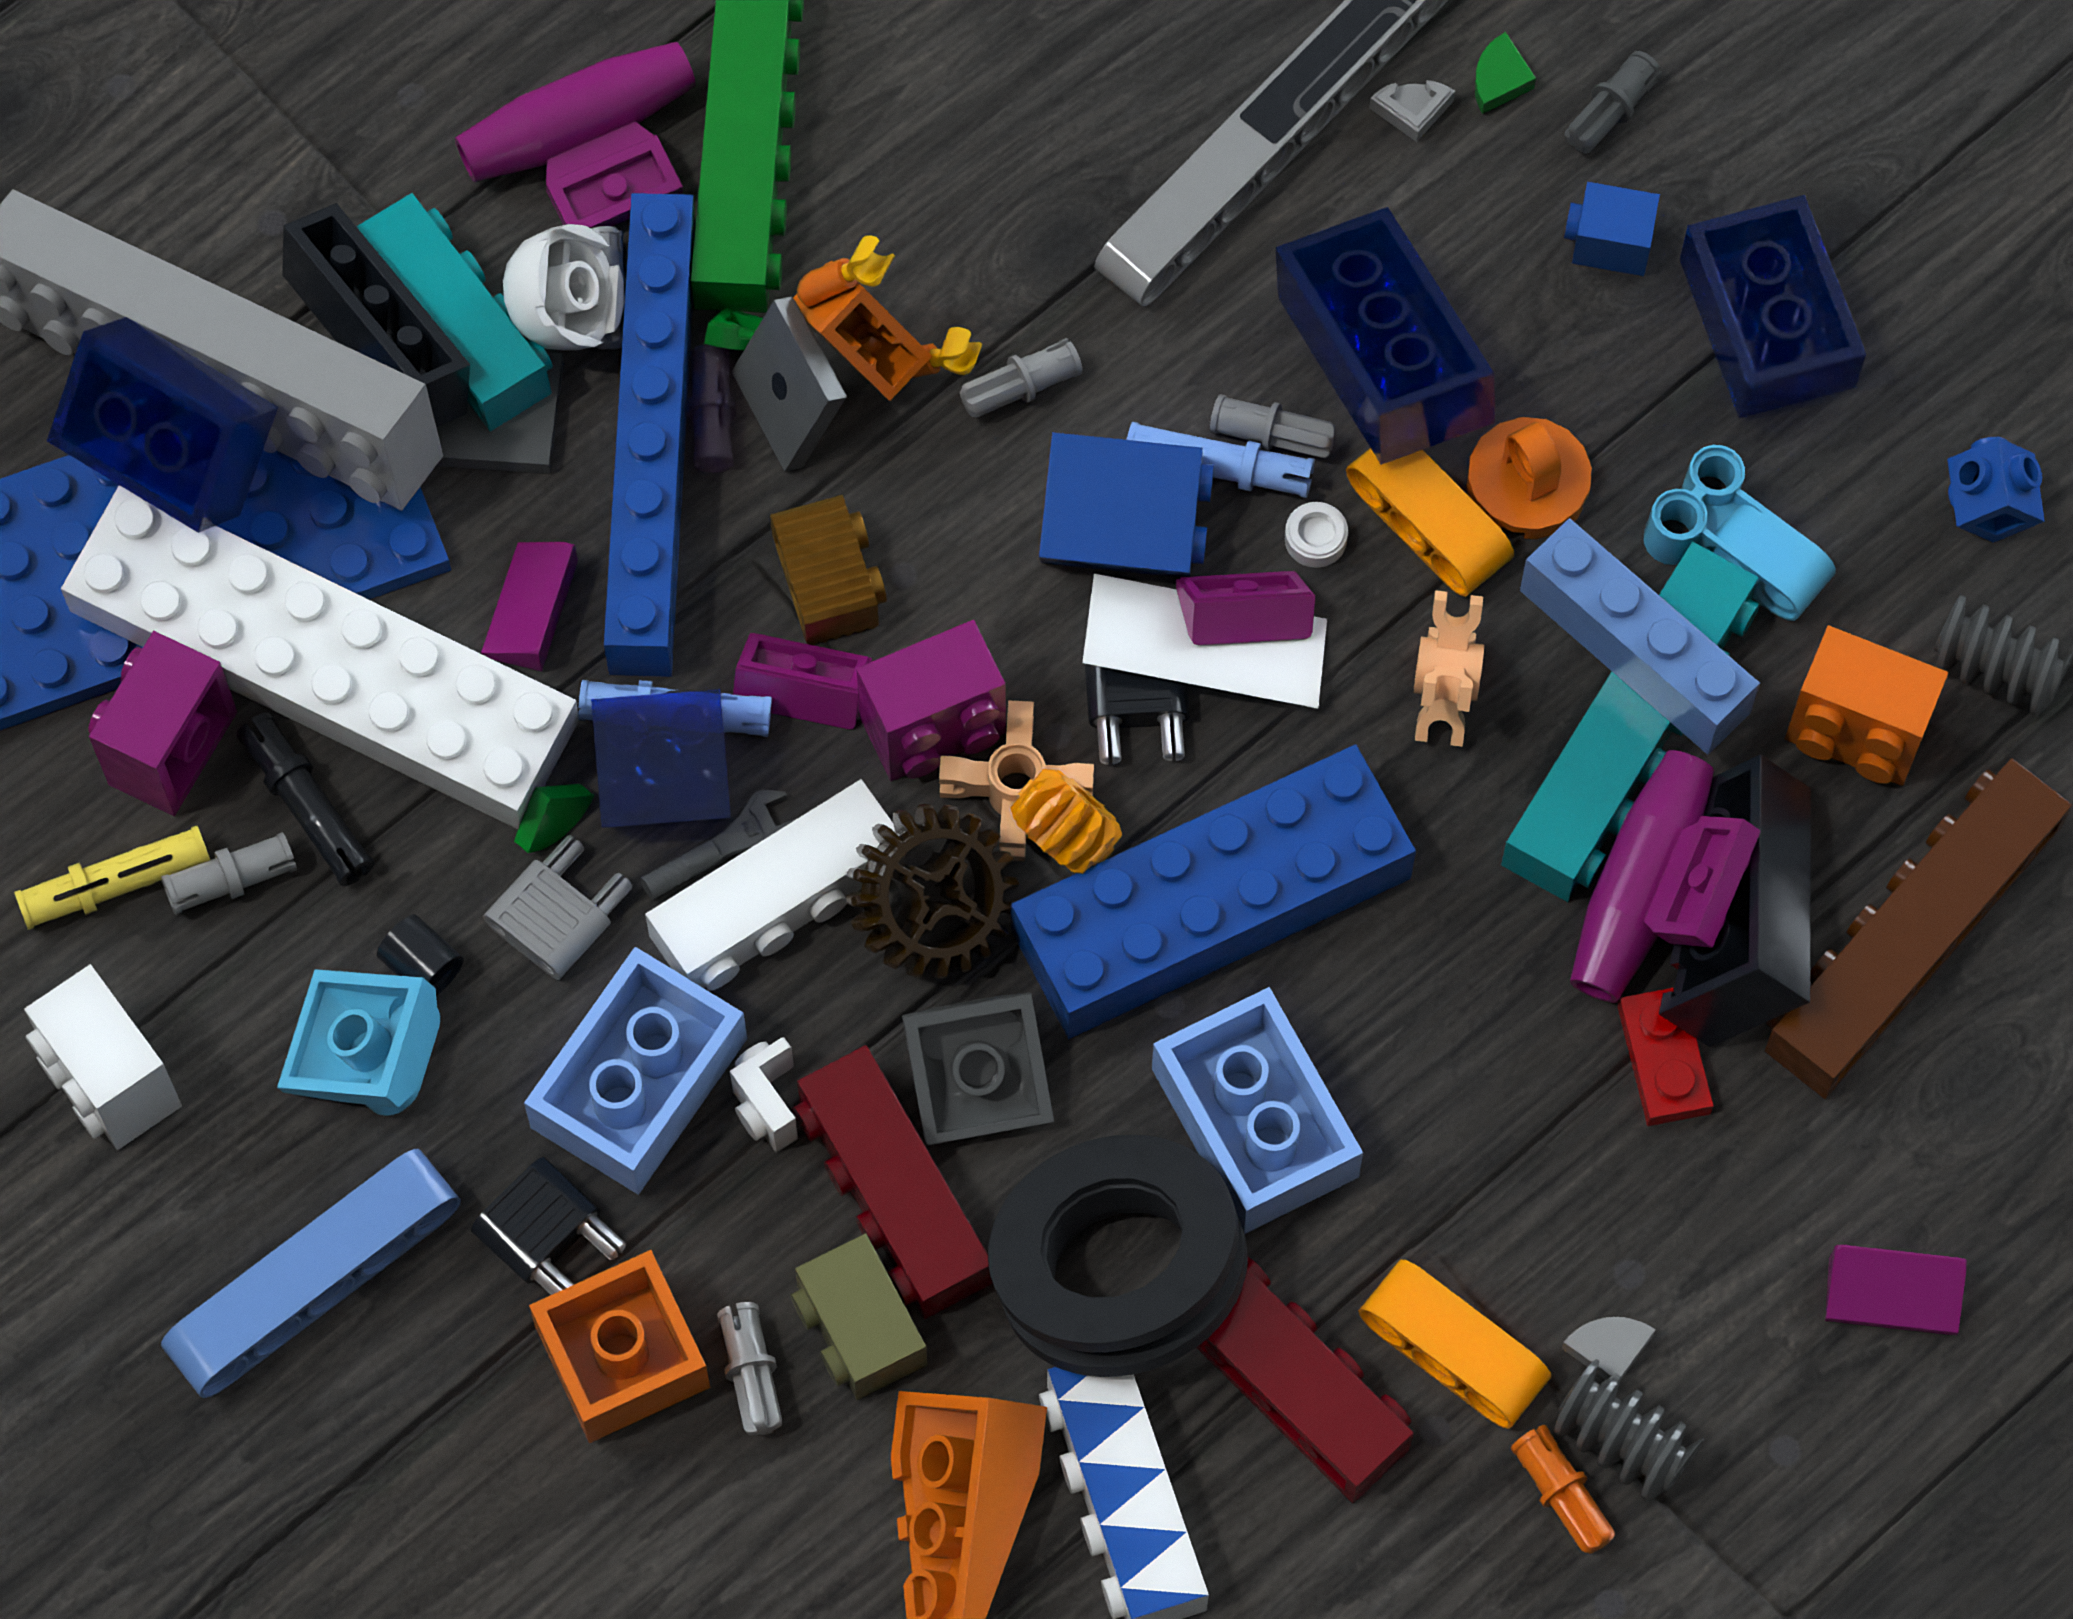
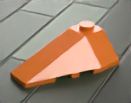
(966, 1490)

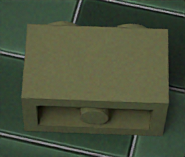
(859, 1317)

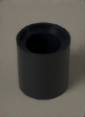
(419, 951)

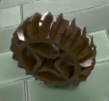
(916, 911)

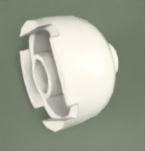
(564, 289)

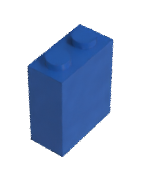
(1124, 505)

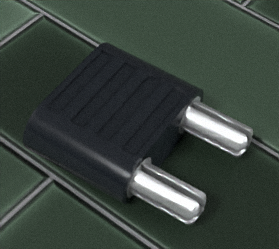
(1131, 701)
(539, 1222)

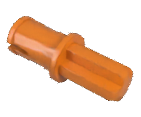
(1563, 1489)

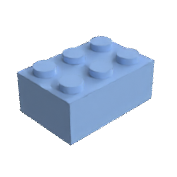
(636, 1070)
(1257, 1109)

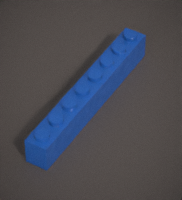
(650, 437)

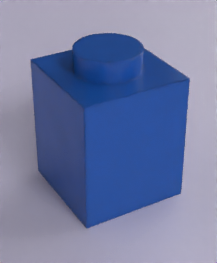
(1612, 228)

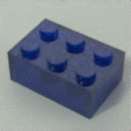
(1772, 306)
(161, 424)

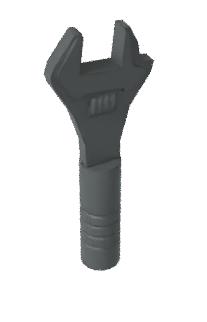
(743, 833)

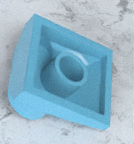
(363, 1040)

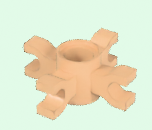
(1449, 668)
(967, 778)

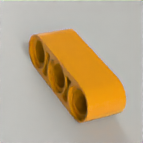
(1432, 518)
(1455, 1344)

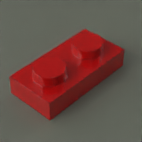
(1663, 1062)

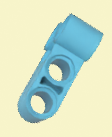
(1740, 531)

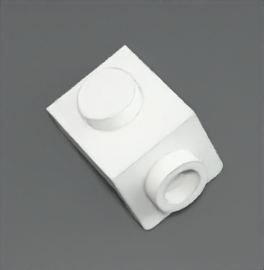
(761, 1107)

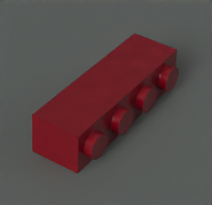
(893, 1182)
(1307, 1388)

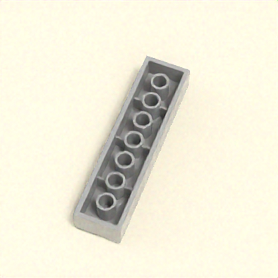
(334, 405)

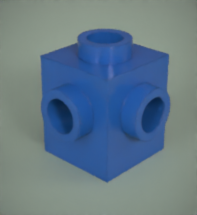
(1995, 489)

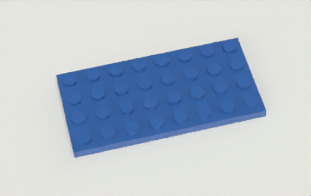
(52, 509)

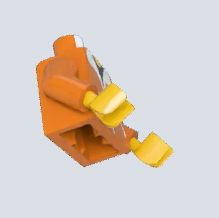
(866, 332)

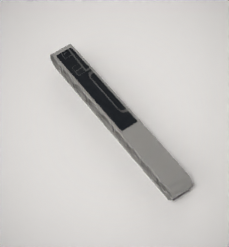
(1257, 143)

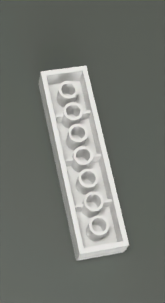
(325, 656)

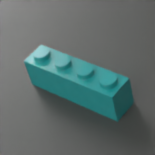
(504, 367)

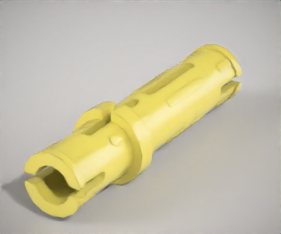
(38, 902)

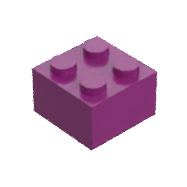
(932, 701)
(162, 722)

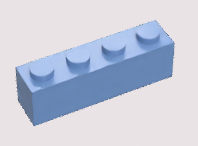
(1639, 636)

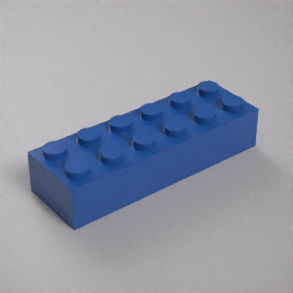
(1212, 891)

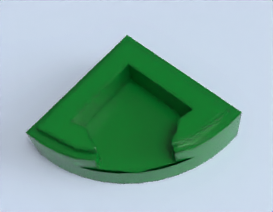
(1501, 74)
(731, 329)
(551, 815)

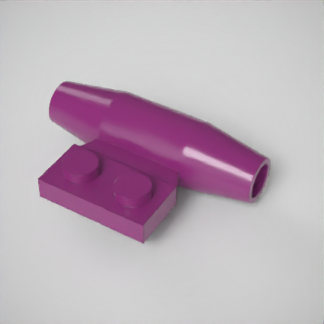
(587, 135)
(1663, 878)

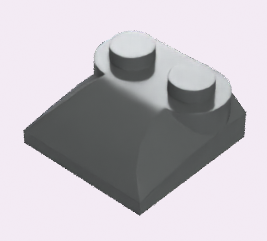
(978, 1067)

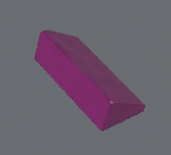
(531, 603)
(1246, 607)
(801, 679)
(1895, 1289)

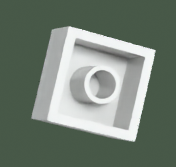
(100, 1059)

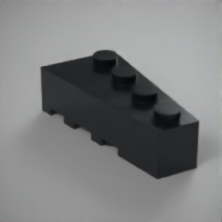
(1764, 947)

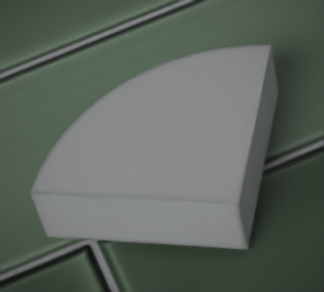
(1412, 106)
(1611, 1341)

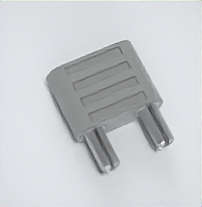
(549, 916)

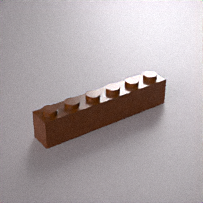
(1918, 925)

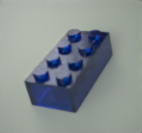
(1385, 335)

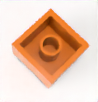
(1865, 706)
(620, 1346)

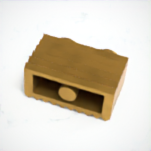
(826, 569)

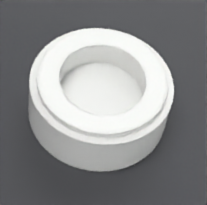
(1316, 534)

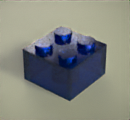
(661, 757)

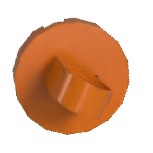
(1529, 476)

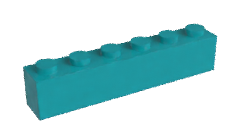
(1619, 742)

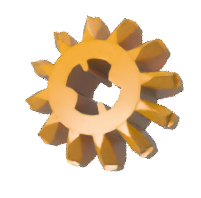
(1066, 821)

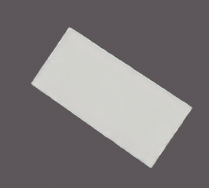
(1145, 633)

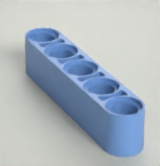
(310, 1273)

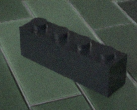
(371, 307)

